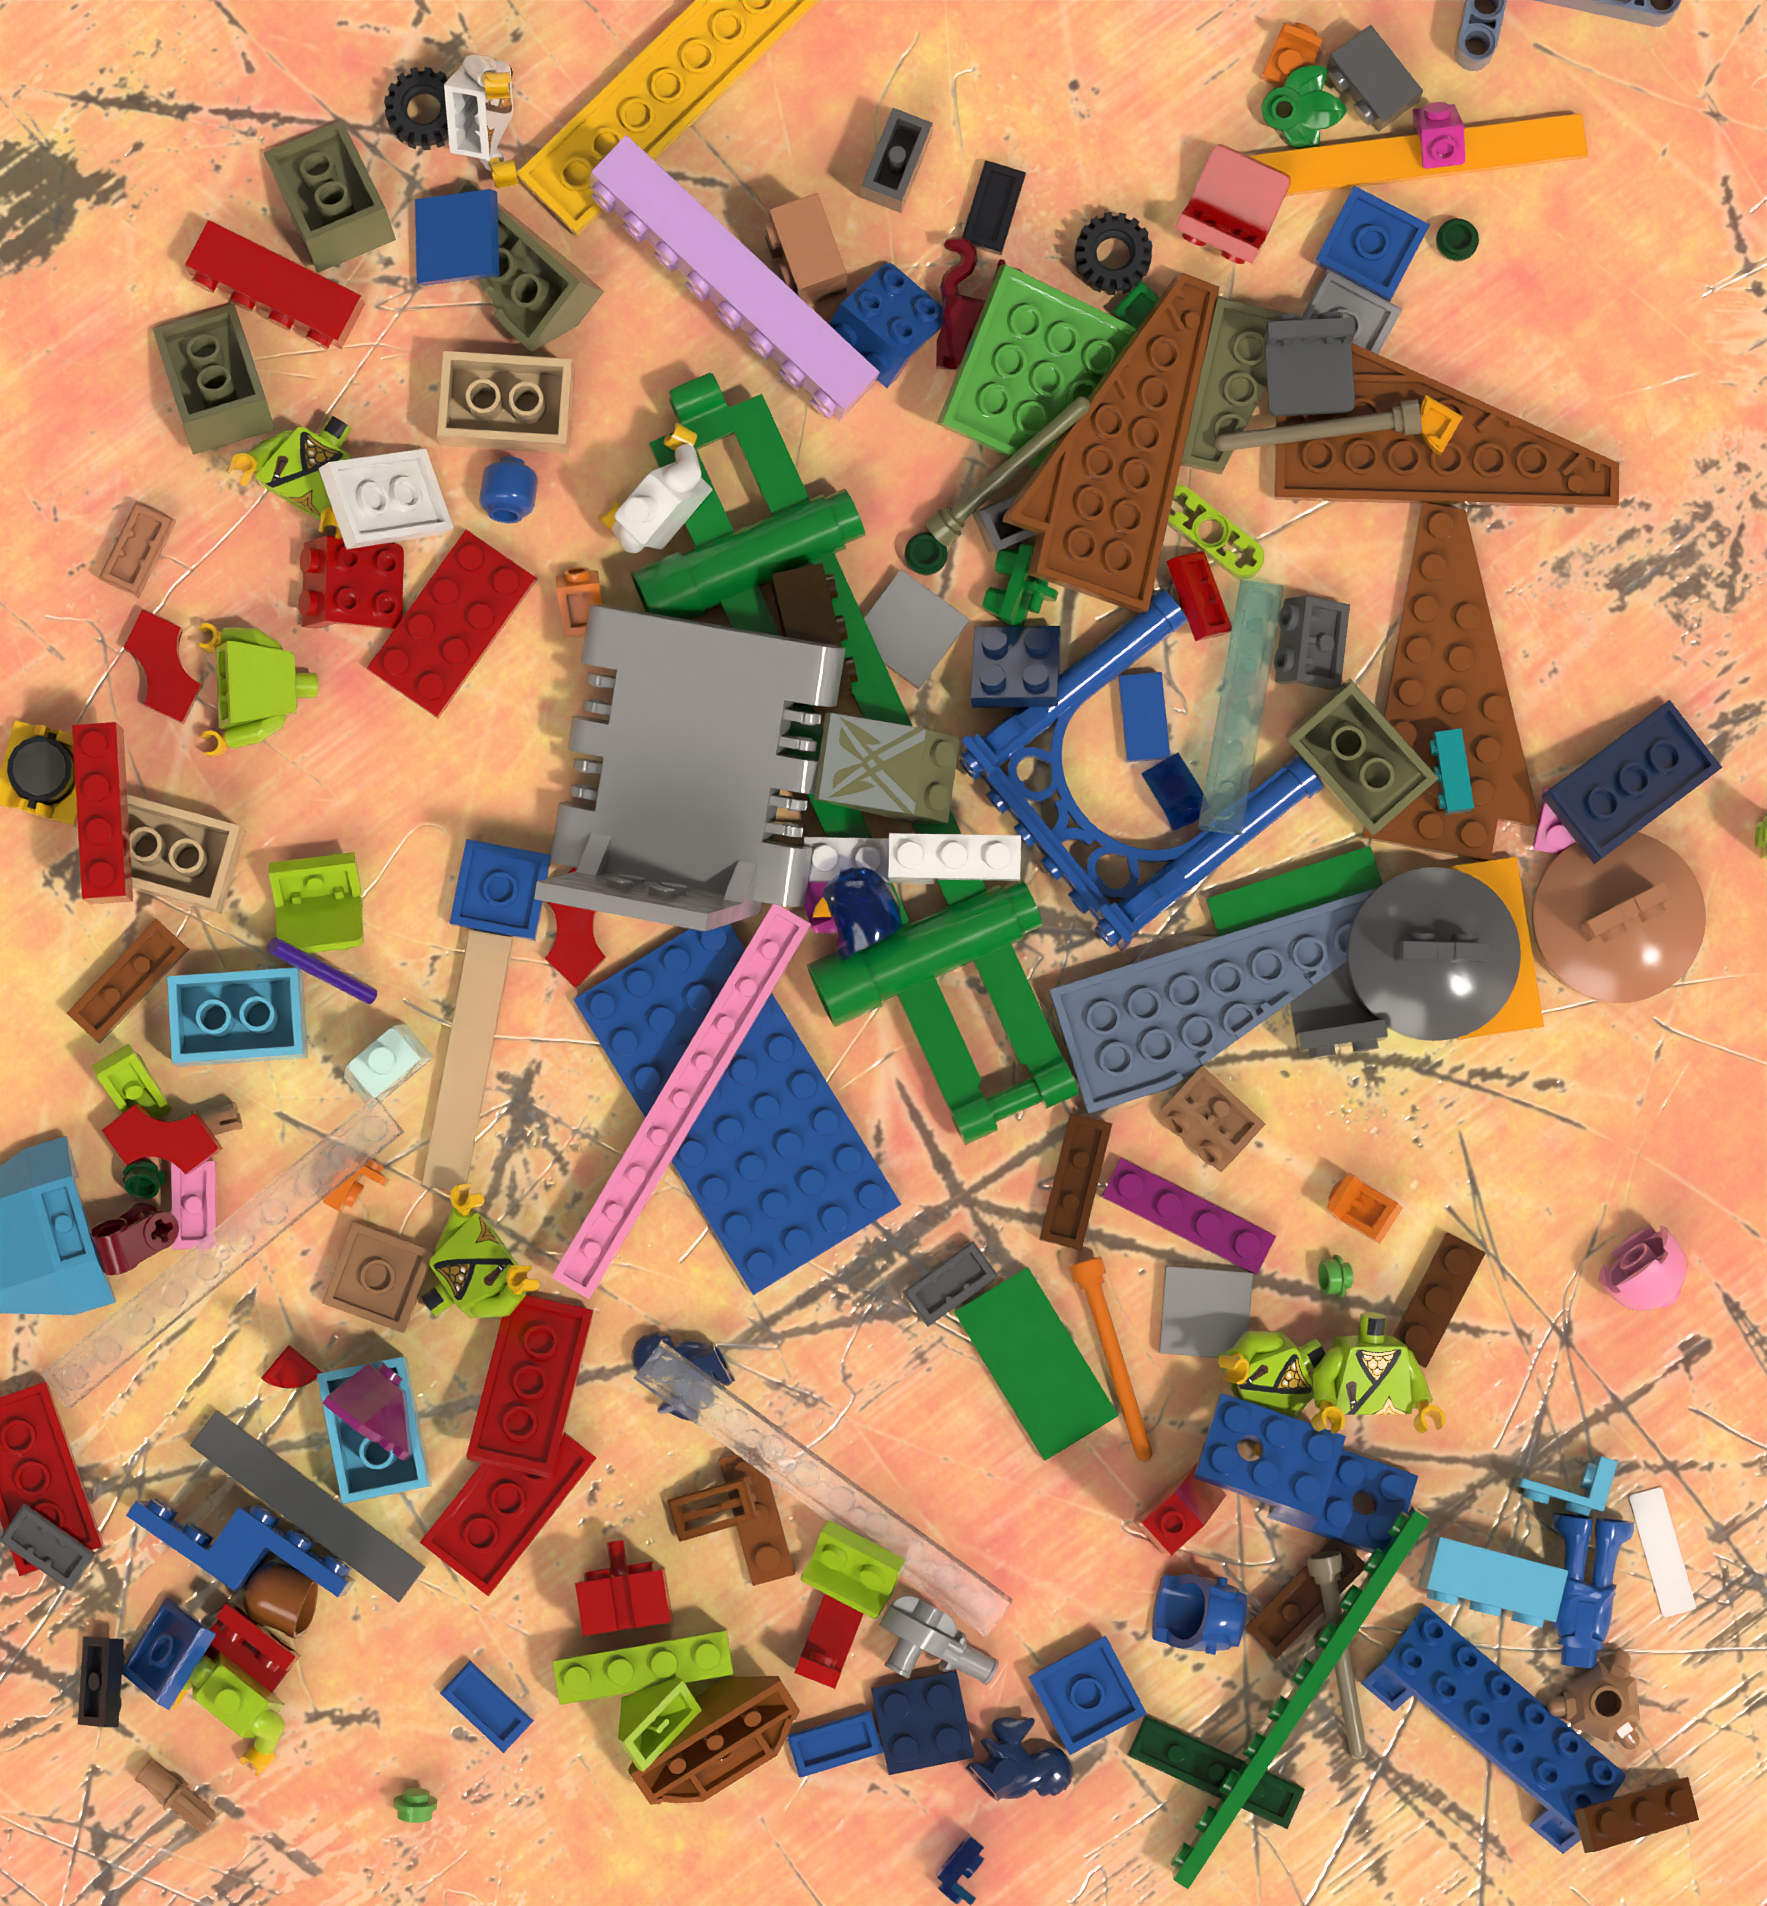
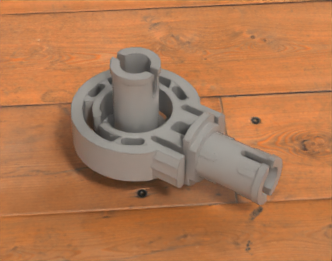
(934, 1631)

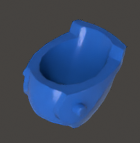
(1199, 1613)

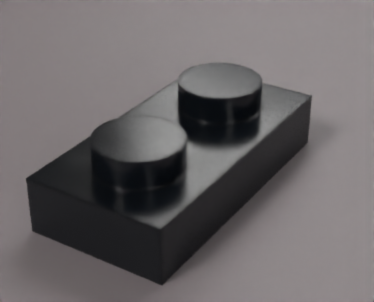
(100, 1681)

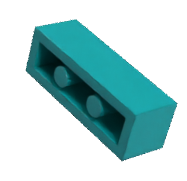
(1452, 771)

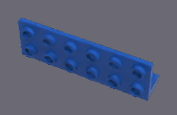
(1498, 1721)

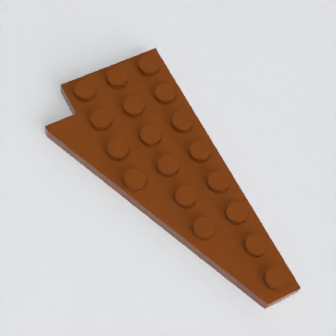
(1485, 462)
(1114, 473)
(1450, 679)

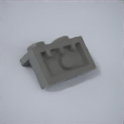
(1311, 642)

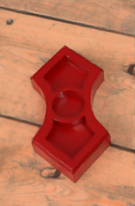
(157, 648)
(575, 948)
(182, 1142)

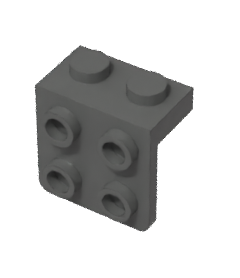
(1309, 364)
(1334, 1017)

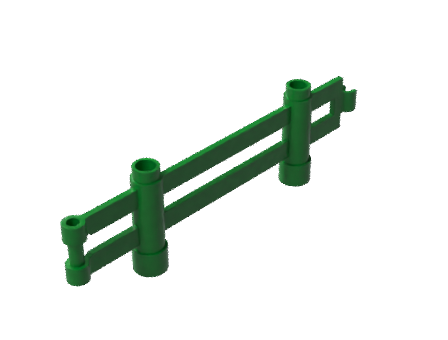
(978, 920)

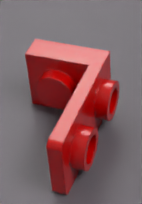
(829, 1642)

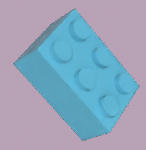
(237, 1017)
(363, 1466)
(1492, 1581)

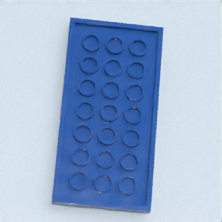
(772, 1144)

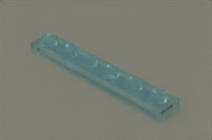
(1241, 707)

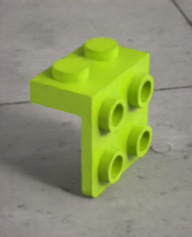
(318, 902)

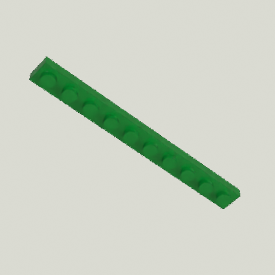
(1287, 1711)

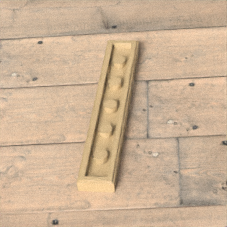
(467, 1060)

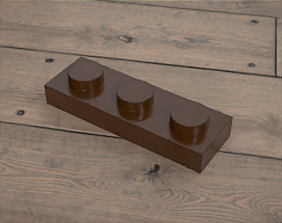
(1075, 1181)
(1438, 1297)
(1299, 1604)
(1636, 1814)

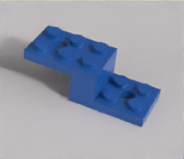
(1303, 1474)
(242, 1546)

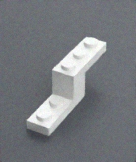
(919, 857)

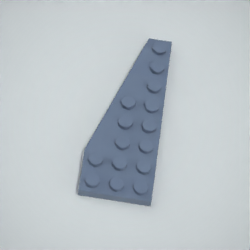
(1174, 1012)

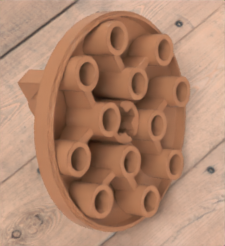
(1620, 923)

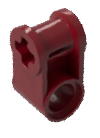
(133, 1237)

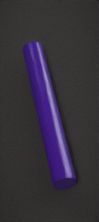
(322, 970)

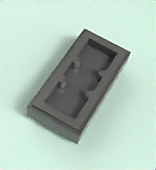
(950, 1283)
(47, 1547)

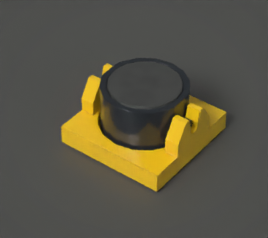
(39, 773)

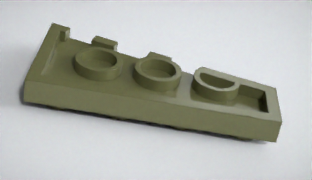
(1228, 383)

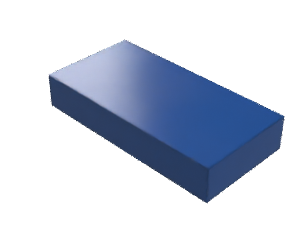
(1144, 717)
(487, 1706)
(834, 1743)

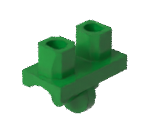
(1023, 591)

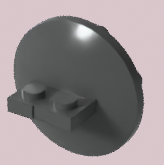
(1433, 954)

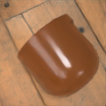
(281, 1598)

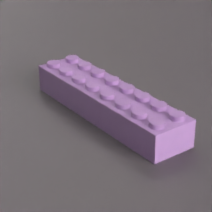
(731, 278)

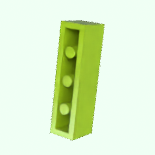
(642, 1666)

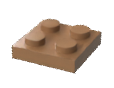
(378, 1277)

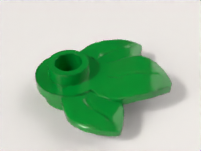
(1309, 105)

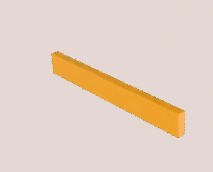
(1401, 160)

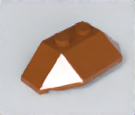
(734, 1734)

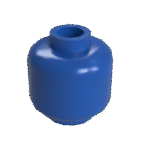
(508, 490)

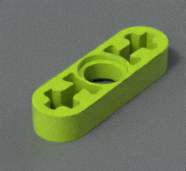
(1211, 550)

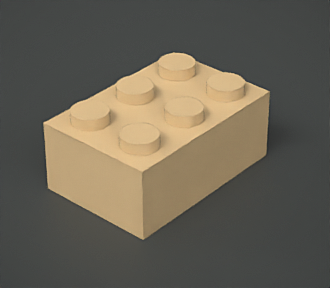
(505, 402)
(182, 854)

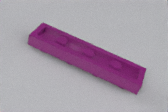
(1188, 1216)

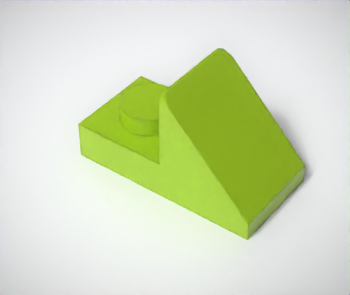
(130, 1082)

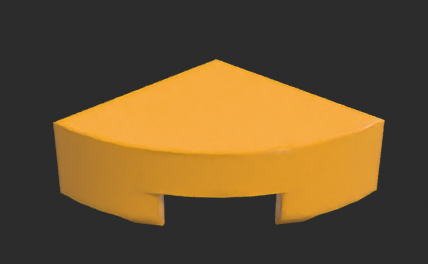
(1437, 424)

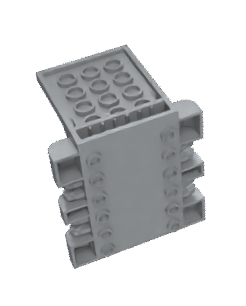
(690, 771)

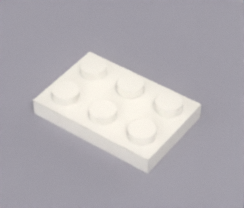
(386, 498)

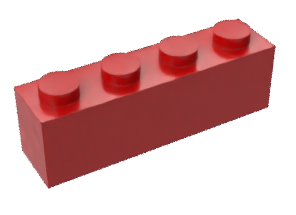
(274, 285)
(102, 813)

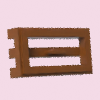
(745, 1499)

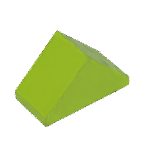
(654, 1719)

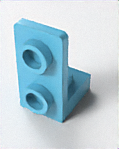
(1595, 1479)

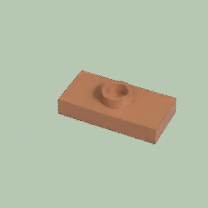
(137, 549)

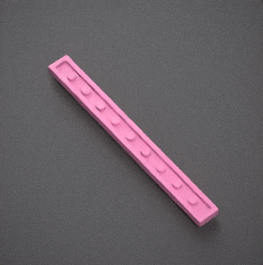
(681, 1101)

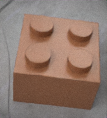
(807, 249)

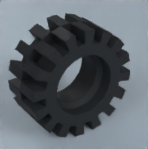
(397, 103)
(1124, 230)

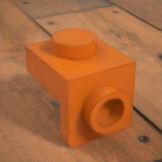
(1363, 1207)

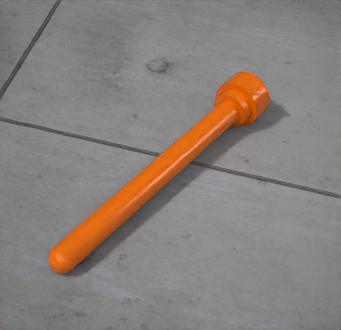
(1090, 1278)

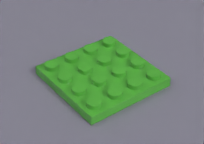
(1028, 362)

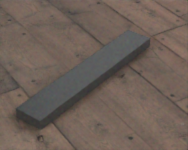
(308, 1506)

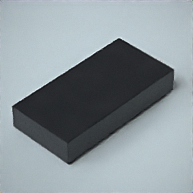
(993, 207)

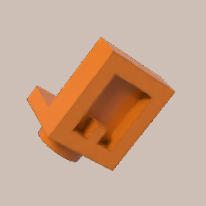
(1294, 48)
(575, 593)
(350, 1190)

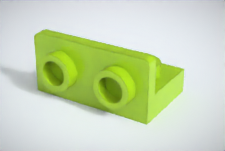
(853, 1570)

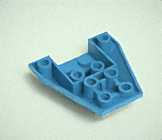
(46, 1237)

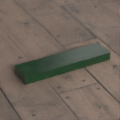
(1208, 1766)

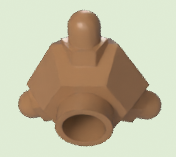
(1603, 1702)

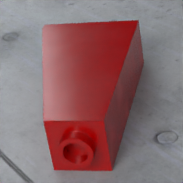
(1180, 1512)

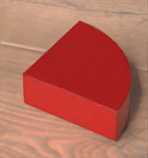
(291, 1370)

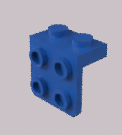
(888, 320)

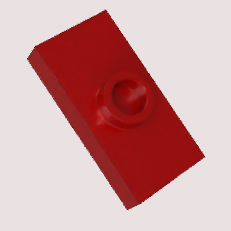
(1199, 595)

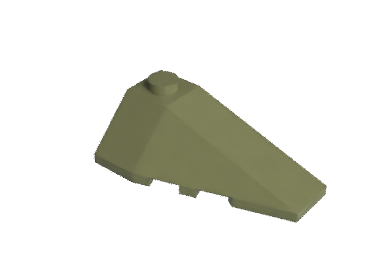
(537, 287)

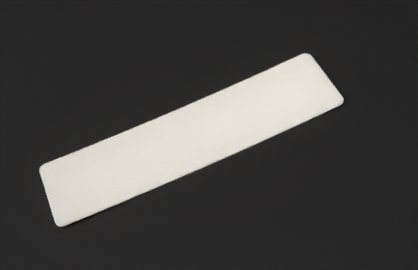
(1662, 1552)

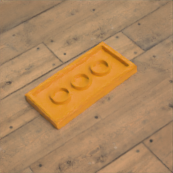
(1523, 1006)

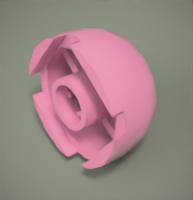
(1647, 1270)

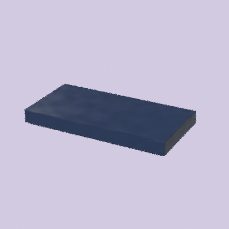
(1631, 781)

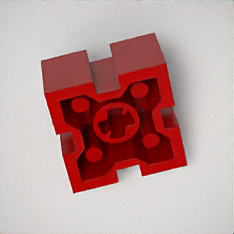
(623, 1595)

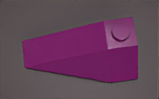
(375, 1408)

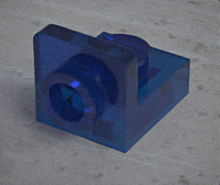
(1175, 791)
(963, 1861)

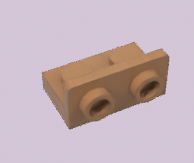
(1211, 1119)

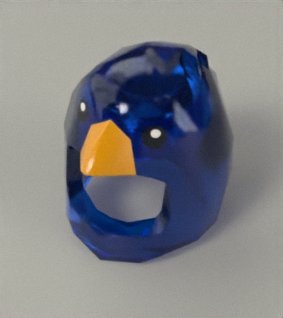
(861, 908)

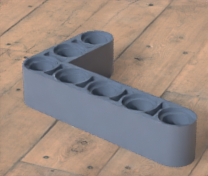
(1487, 26)

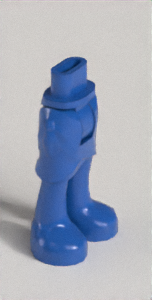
(1587, 1607)

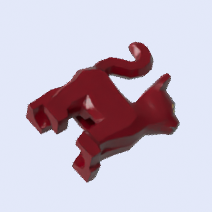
(958, 311)

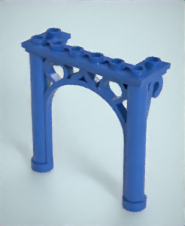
(1187, 863)

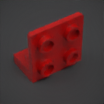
(251, 1647)

